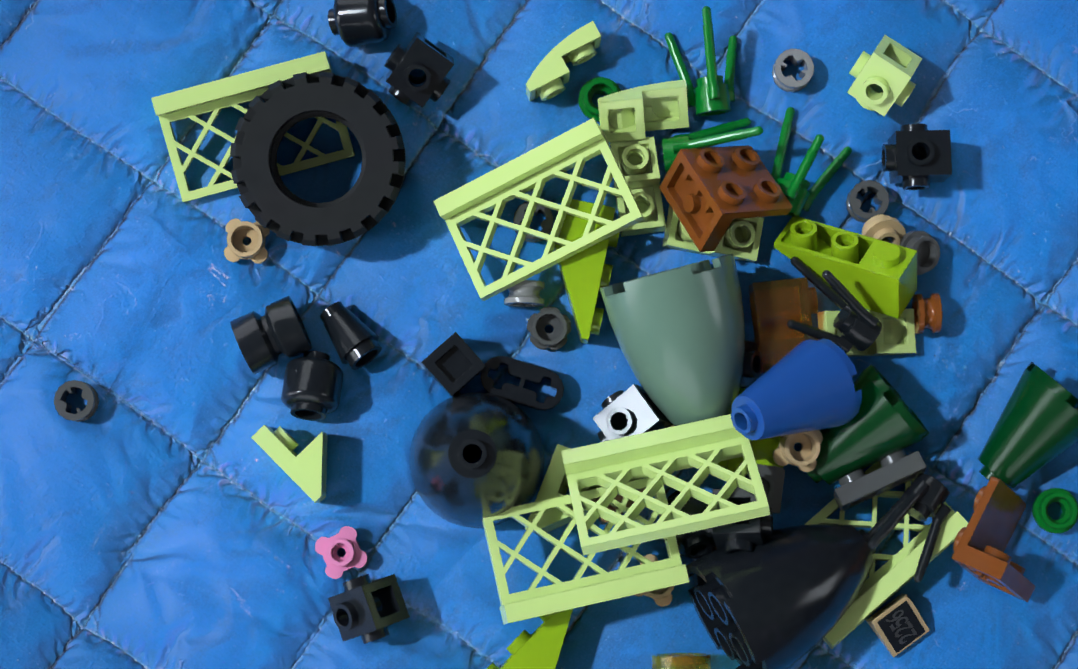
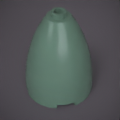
(683, 336)

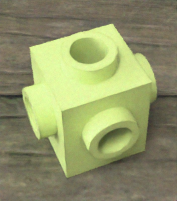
(884, 76)

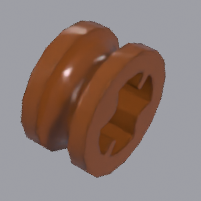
(927, 313)

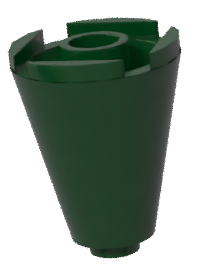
(1032, 429)
(874, 433)

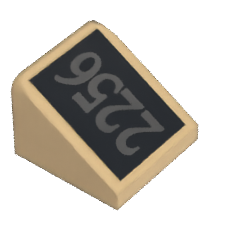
(898, 624)

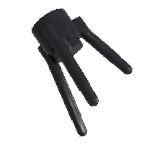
(854, 323)
(920, 500)

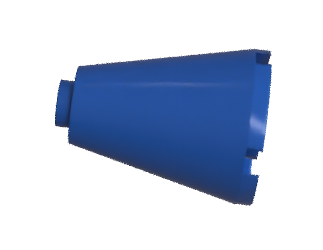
(799, 393)

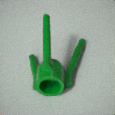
(711, 94)
(707, 137)
(794, 185)

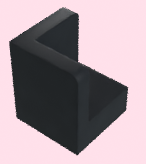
(453, 364)

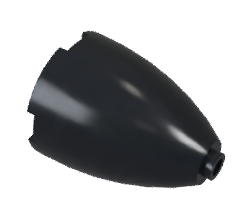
(503, 476)
(783, 595)

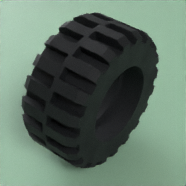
(257, 148)

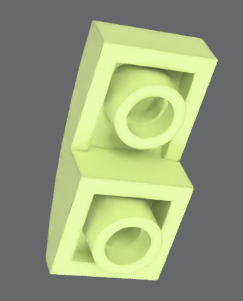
(552, 71)
(641, 170)
(740, 239)

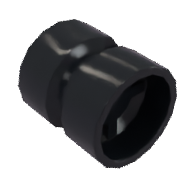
(269, 335)

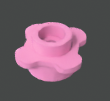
(353, 557)

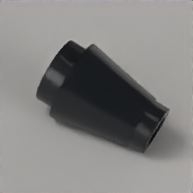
(350, 336)

